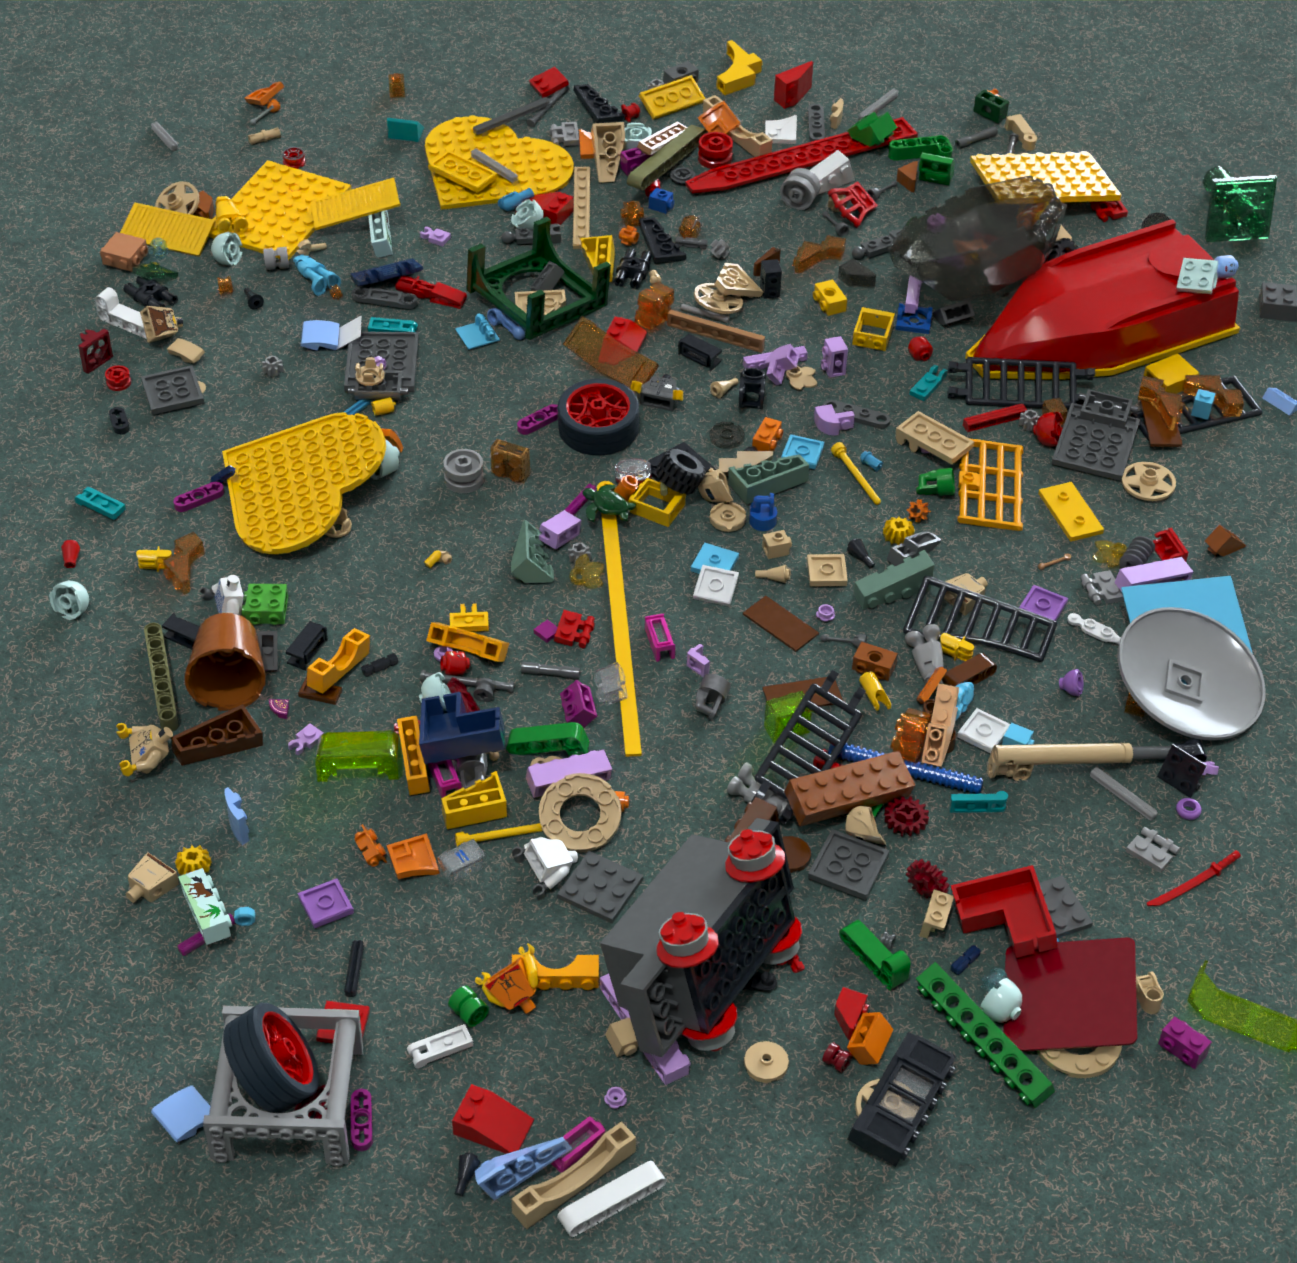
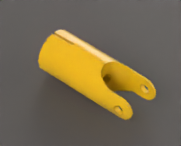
(874, 690)

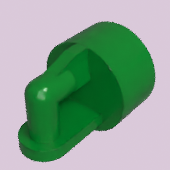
(944, 486)

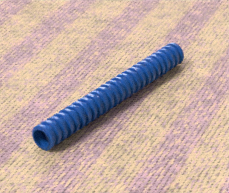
(918, 770)

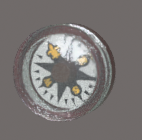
(636, 467)

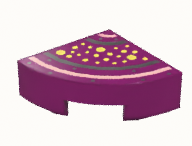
(279, 707)

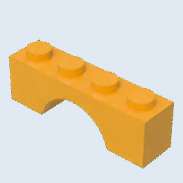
(467, 641)
(353, 649)
(579, 974)

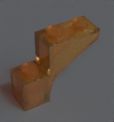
(813, 253)
(1228, 400)
(1166, 403)
(178, 566)

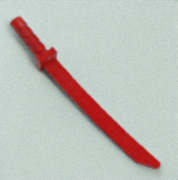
(1215, 869)

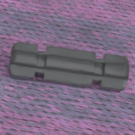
(692, 242)

